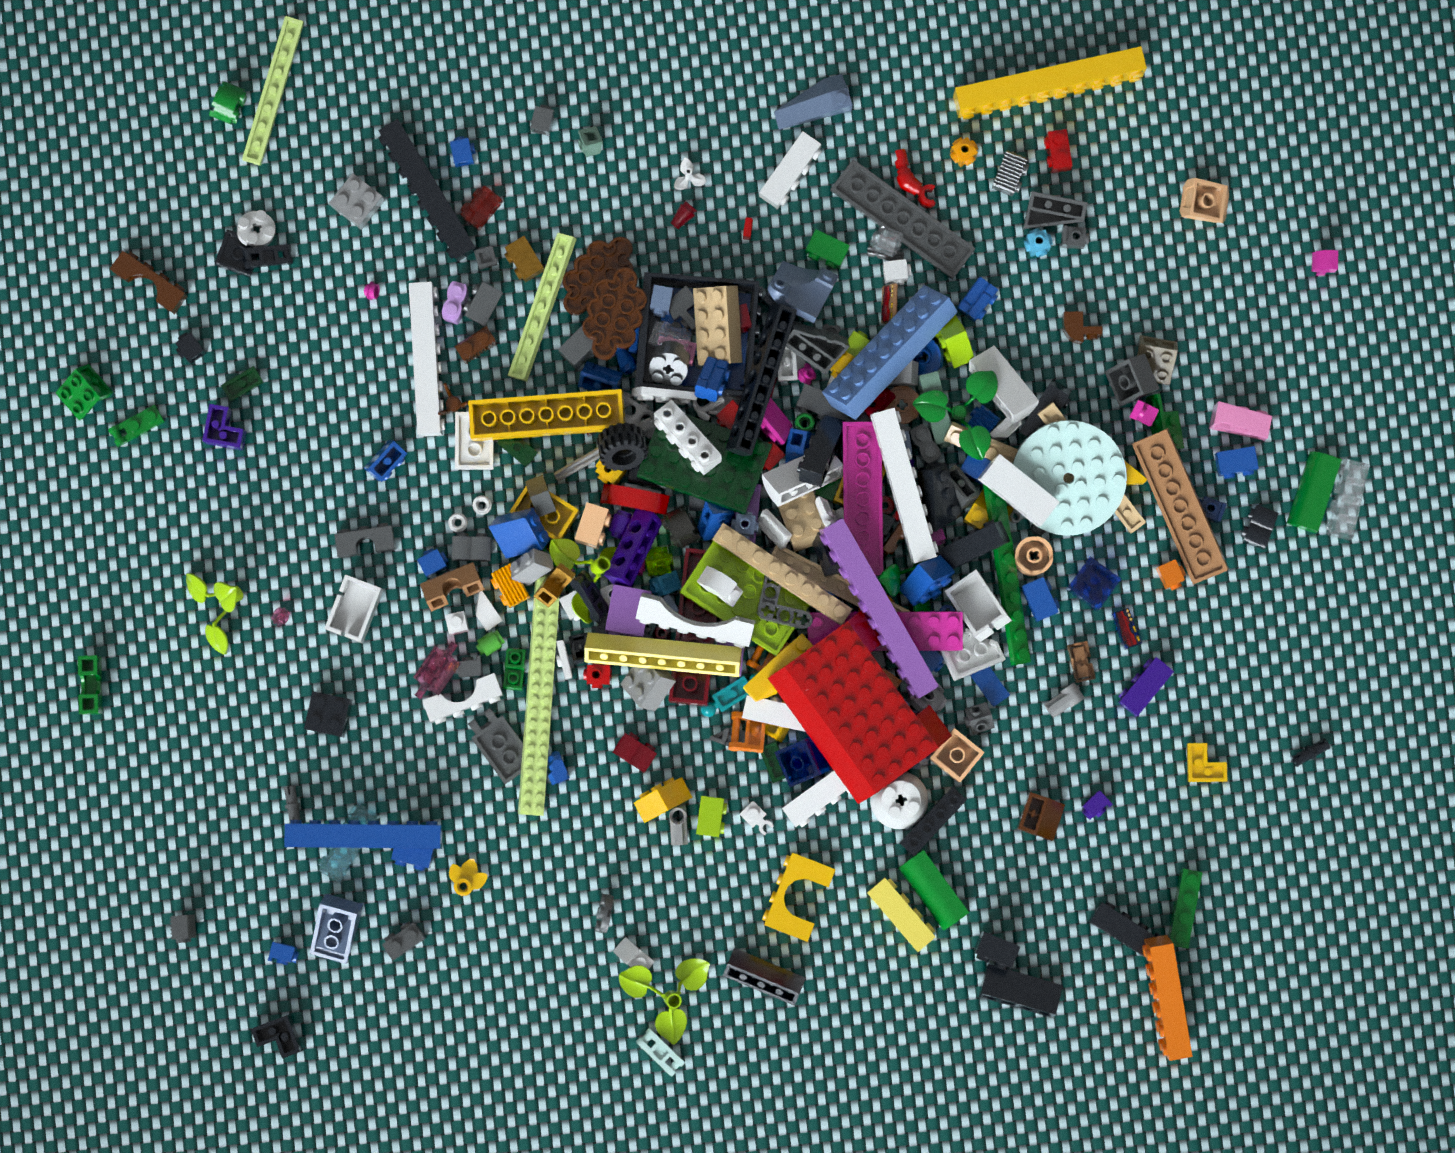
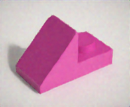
(1144, 413)

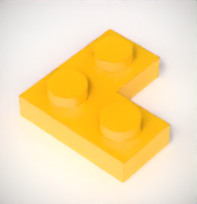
(1200, 769)

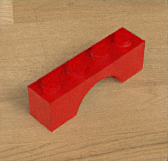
(726, 419)

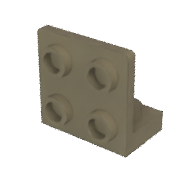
(1160, 356)

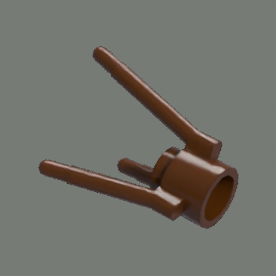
(453, 403)

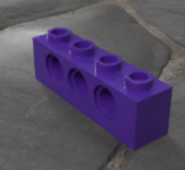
(633, 548)

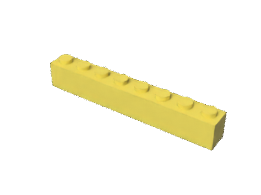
(663, 654)

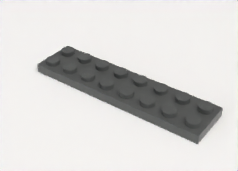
(893, 210)

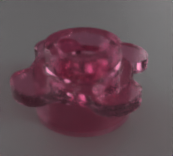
(280, 616)

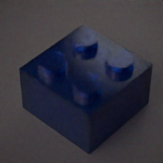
(1093, 583)
(801, 762)

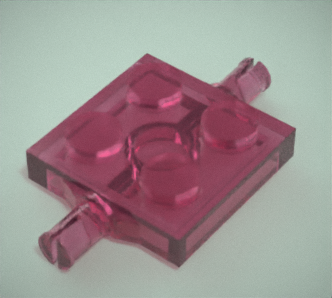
(436, 670)

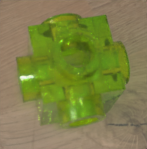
(659, 561)

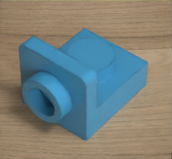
(665, 584)

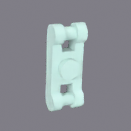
(660, 1052)

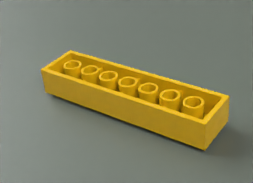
(545, 415)

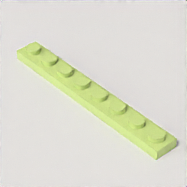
(273, 90)
(542, 307)

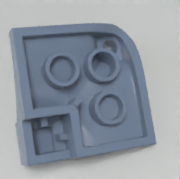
(802, 289)

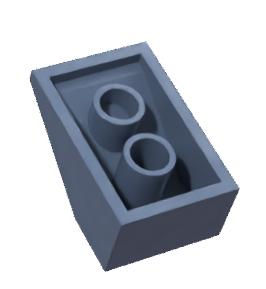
(335, 928)

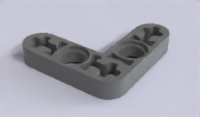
(772, 604)

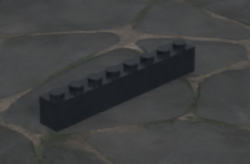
(427, 190)

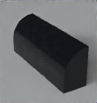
(1020, 991)

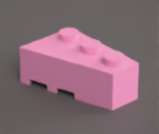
(1240, 421)

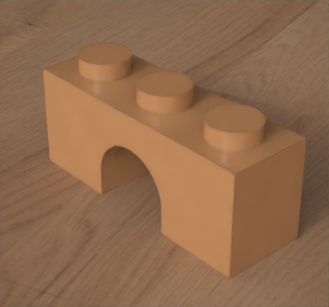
(437, 589)

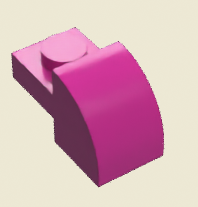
(1324, 262)

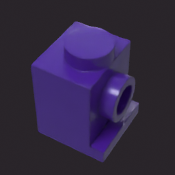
(1095, 805)

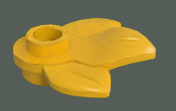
(468, 874)

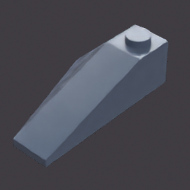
(820, 101)

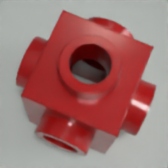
(605, 675)

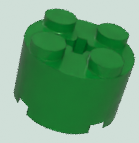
(227, 103)

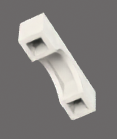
(486, 690)

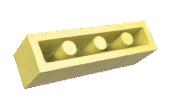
(901, 914)

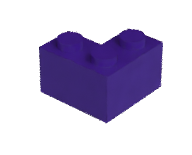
(218, 431)

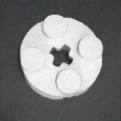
(261, 220)

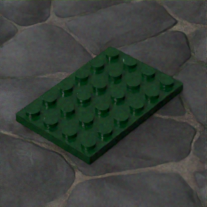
(726, 485)

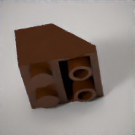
(1040, 816)

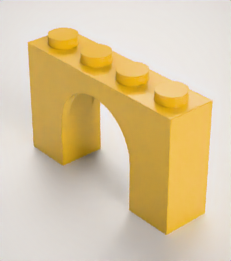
(778, 916)

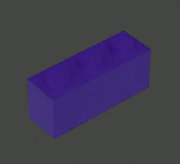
(1145, 686)

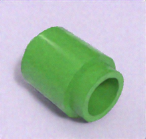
(490, 643)

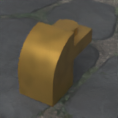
(554, 585)

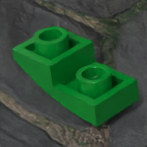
(514, 669)

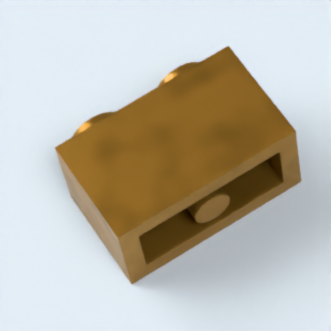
(524, 259)

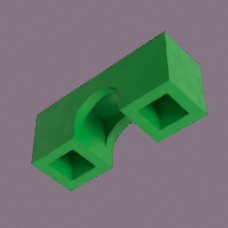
(91, 684)

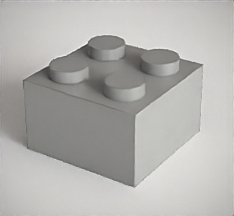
(356, 201)
(648, 686)

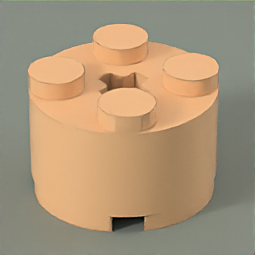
(1044, 555)

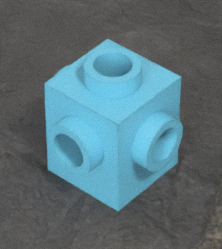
(1038, 249)

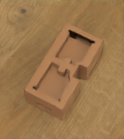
(1079, 662)

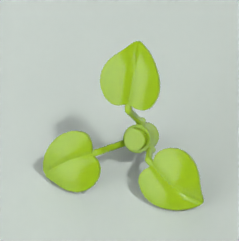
(567, 553)
(227, 596)
(669, 1023)

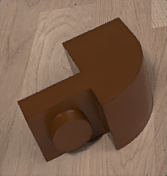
(1075, 332)

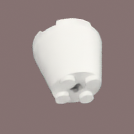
(892, 813)

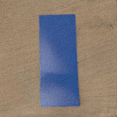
(990, 686)

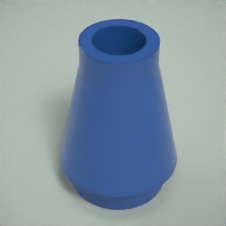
(626, 362)

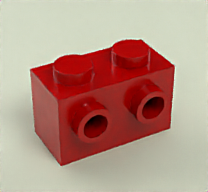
(1058, 150)

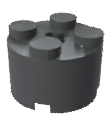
(669, 363)

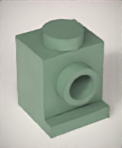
(590, 141)

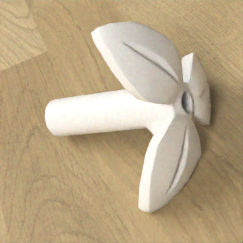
(687, 168)
(701, 411)

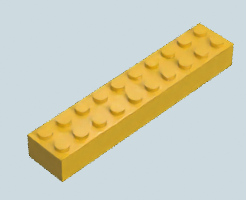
(1049, 82)

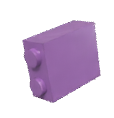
(623, 612)

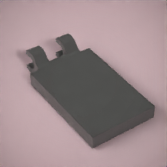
(499, 745)

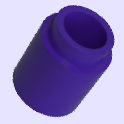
(619, 523)

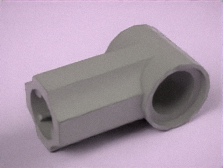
(1067, 698)
(678, 828)

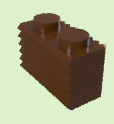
(475, 345)

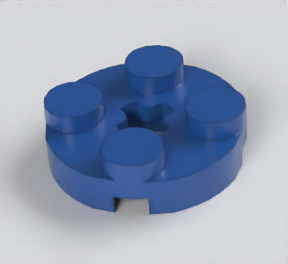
(934, 360)

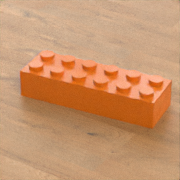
(1168, 997)

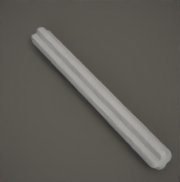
(592, 456)

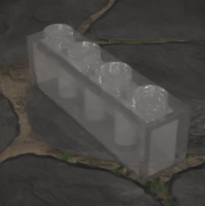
(1348, 499)

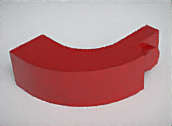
(634, 498)

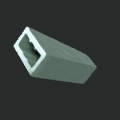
(938, 429)

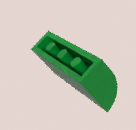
(1313, 491)
(933, 890)

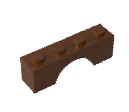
(168, 295)

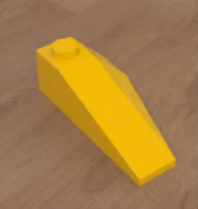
(759, 686)

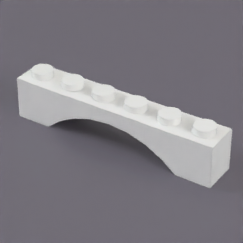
(655, 610)

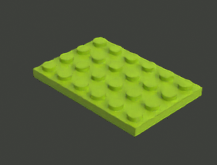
(766, 634)

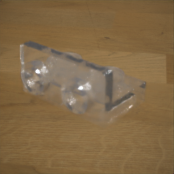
(665, 331)

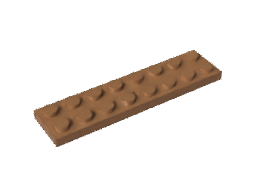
(1180, 506)

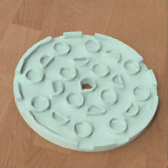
(1096, 468)

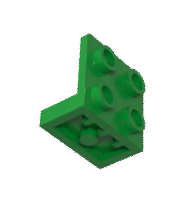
(83, 391)

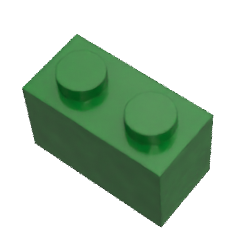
(827, 249)

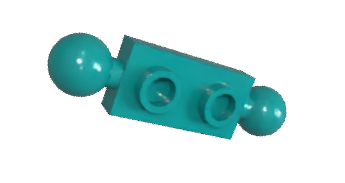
(727, 696)

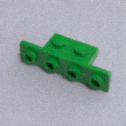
(1166, 420)

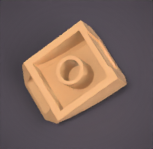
(1204, 200)

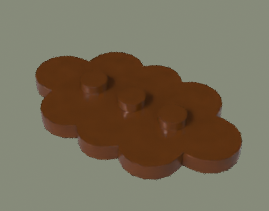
(598, 263)
(614, 313)

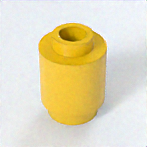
(843, 361)

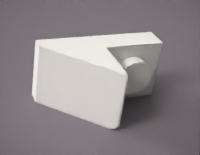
(632, 955)

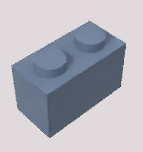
(661, 300)

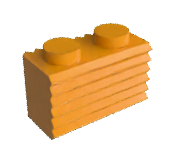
(512, 591)

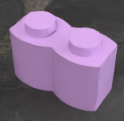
(457, 297)

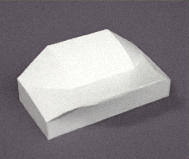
(789, 366)
(1004, 430)

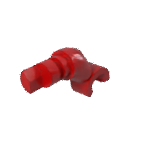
(909, 182)

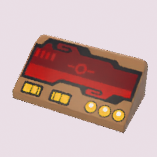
(889, 302)

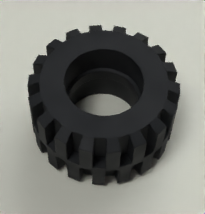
(622, 446)

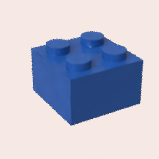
(927, 580)

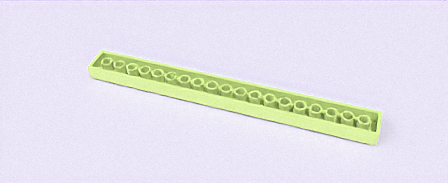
(538, 706)

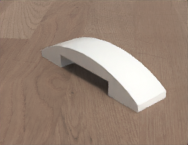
(826, 513)

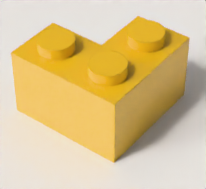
(662, 798)

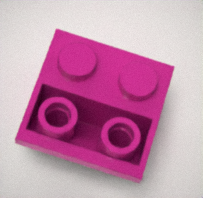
(775, 423)

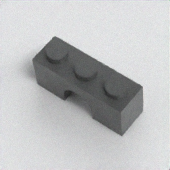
(348, 542)

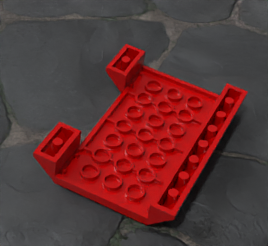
(856, 710)

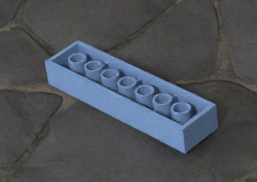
(889, 352)

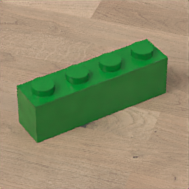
(1184, 907)

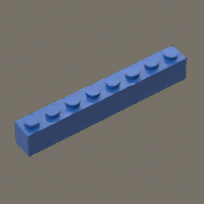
(363, 835)

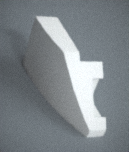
(486, 613)

